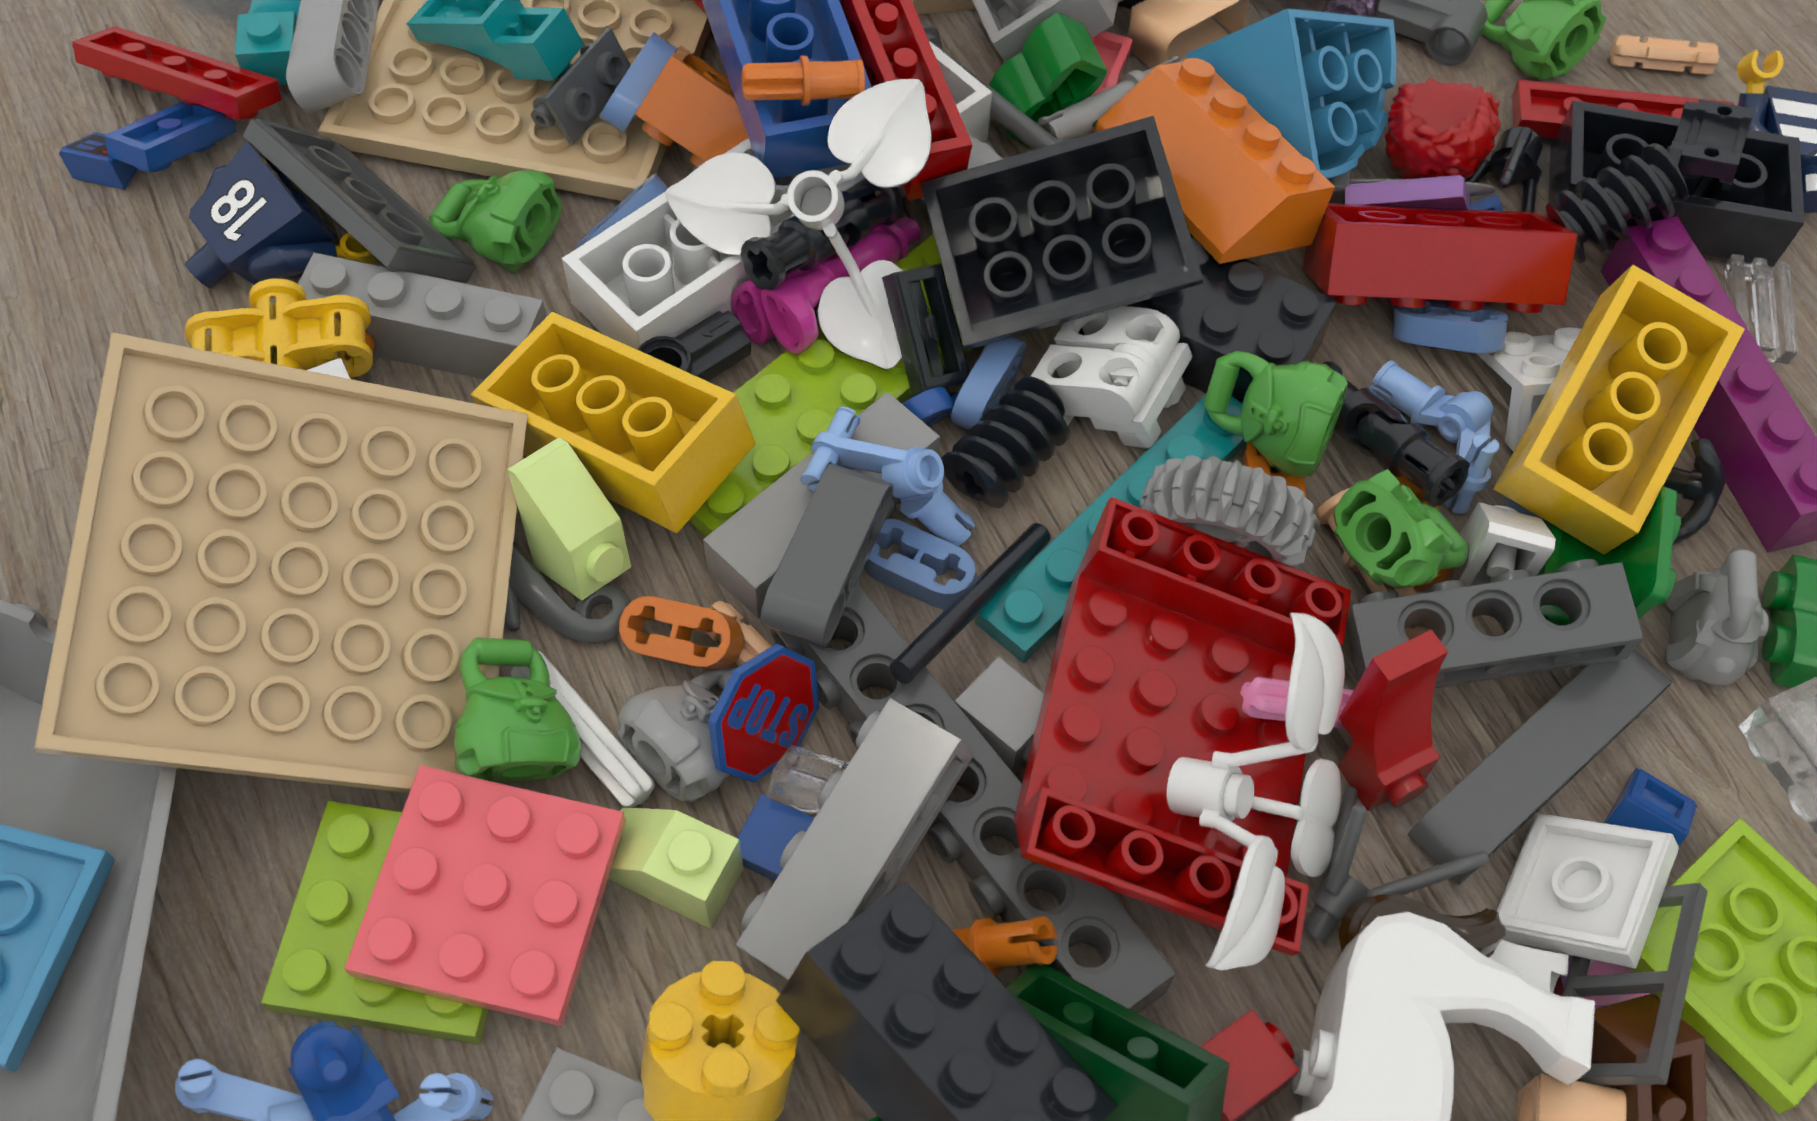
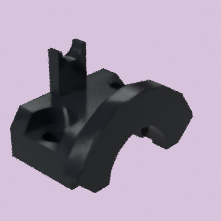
(1711, 140)

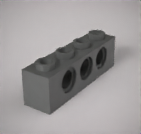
(1593, 597)

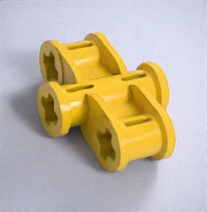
(290, 334)

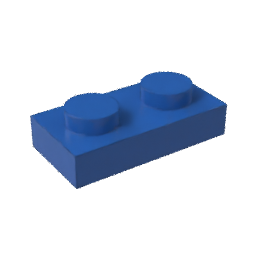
(167, 136)

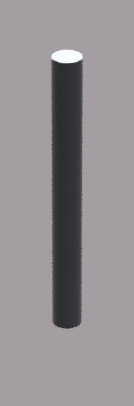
(969, 604)

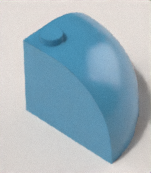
(1313, 80)

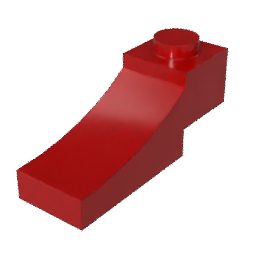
(1392, 723)

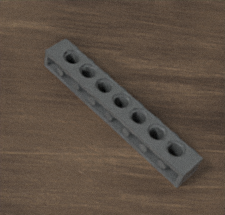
(1088, 914)

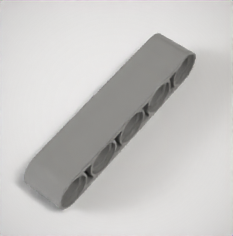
(330, 51)

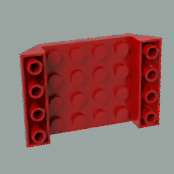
(1152, 673)

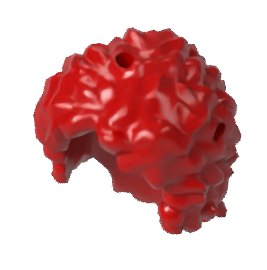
(1440, 129)

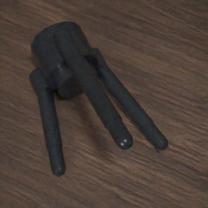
(1514, 162)

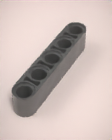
(1538, 760)

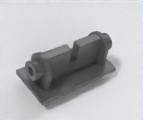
(583, 88)

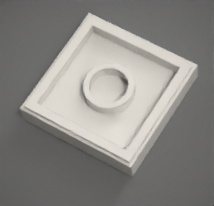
(1587, 888)

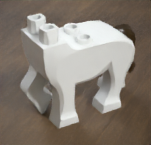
(1399, 980)

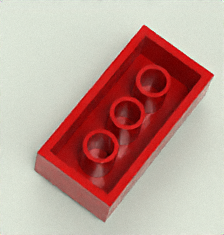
(1441, 256)

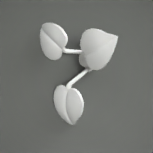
(731, 197)
(1220, 792)

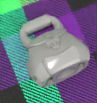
(1717, 621)
(671, 734)

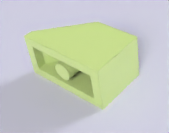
(568, 520)
(677, 862)

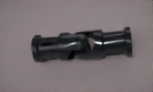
(804, 248)
(1400, 447)

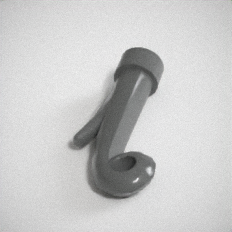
(543, 601)

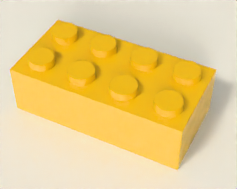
(1619, 410)
(635, 422)

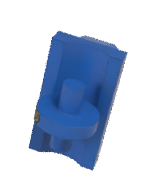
(340, 1075)

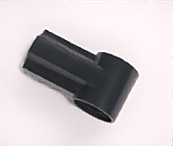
(704, 348)

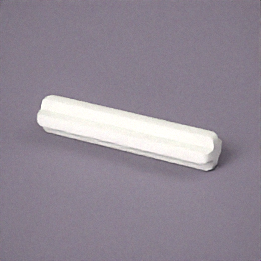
(600, 747)

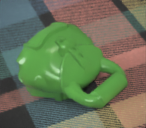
(1546, 34)
(502, 216)
(1284, 411)
(1395, 534)
(512, 724)

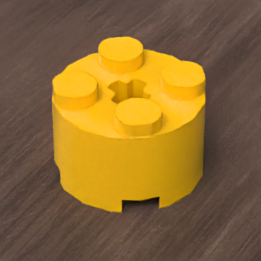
(718, 1049)

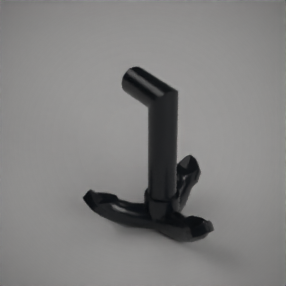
(1701, 485)

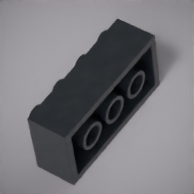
(1751, 220)
(1243, 311)
(930, 1026)

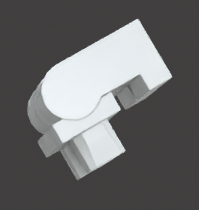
(1118, 371)

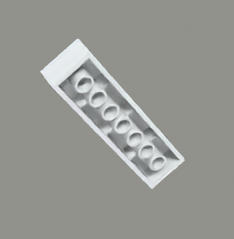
(660, 280)

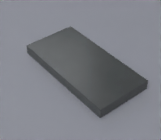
(360, 201)

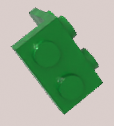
(1643, 556)

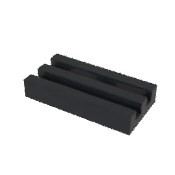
(918, 329)

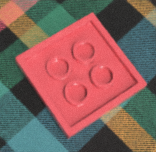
(488, 895)

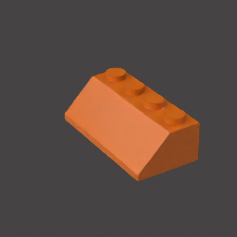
(1231, 168)

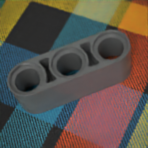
(826, 555)

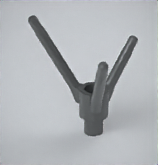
(1342, 890)

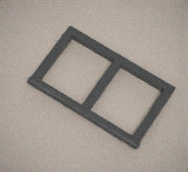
(1671, 983)

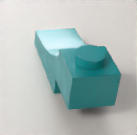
(267, 37)
(522, 39)

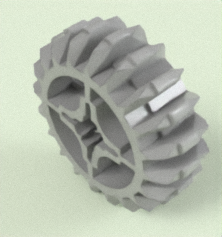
(1234, 505)

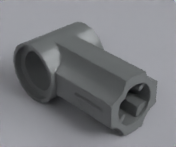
(1444, 26)

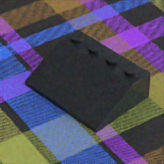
(1061, 233)

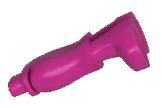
(789, 308)

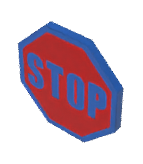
(763, 712)

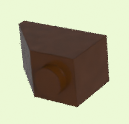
(1625, 1035)

